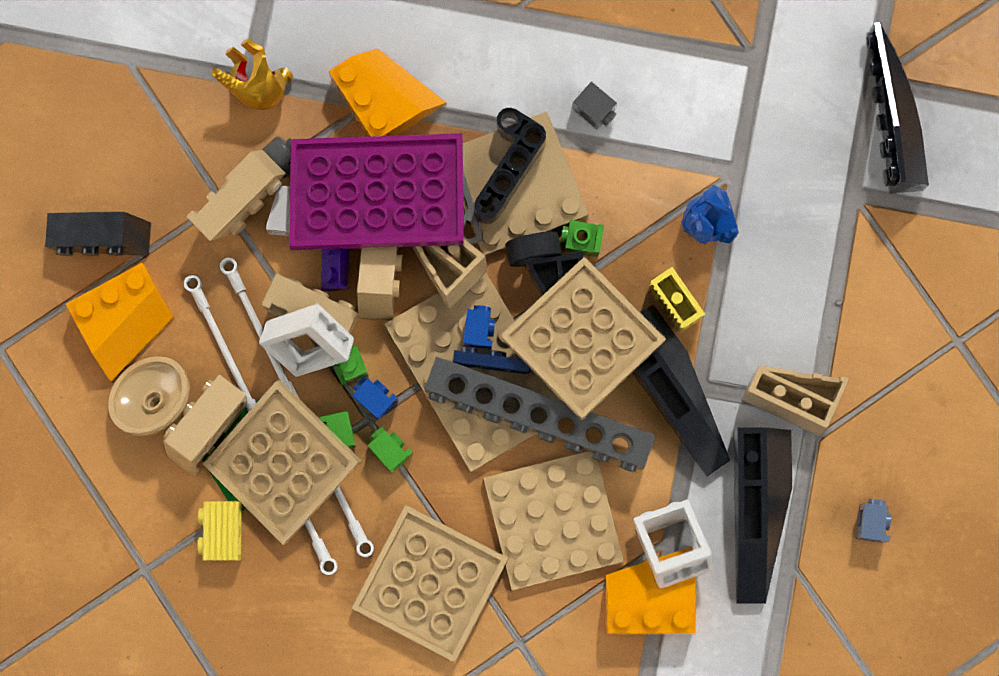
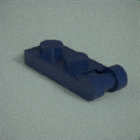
(494, 361)

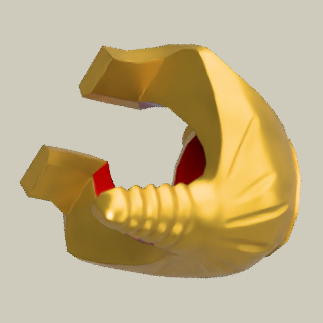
(263, 88)

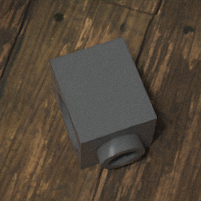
(595, 106)

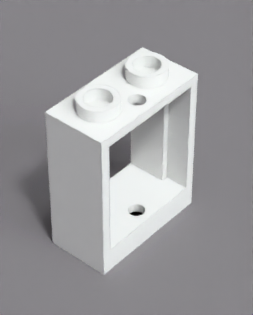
(313, 320)
(681, 566)

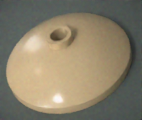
(149, 396)

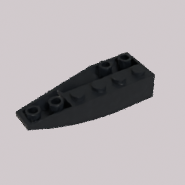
(897, 118)
(677, 394)
(760, 506)

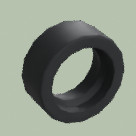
(532, 247)

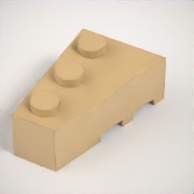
(238, 196)
(796, 397)
(204, 423)

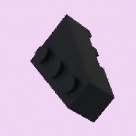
(97, 233)
(550, 270)

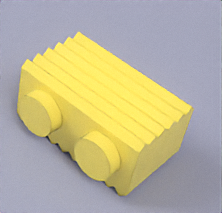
(676, 300)
(220, 531)

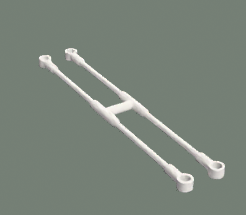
(204, 306)

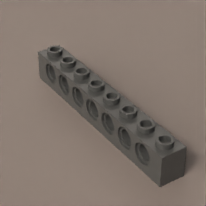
(446, 371)

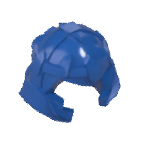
(710, 217)

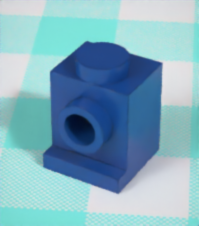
(479, 328)
(373, 397)

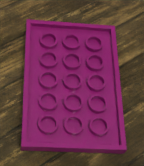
(376, 192)

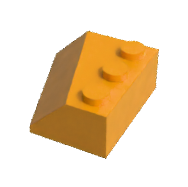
(383, 93)
(121, 318)
(640, 607)

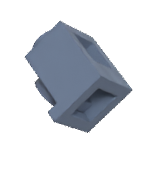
(873, 521)

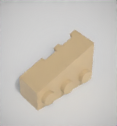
(452, 268)
(378, 282)
(290, 295)

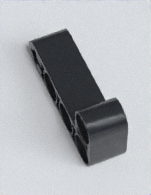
(505, 169)

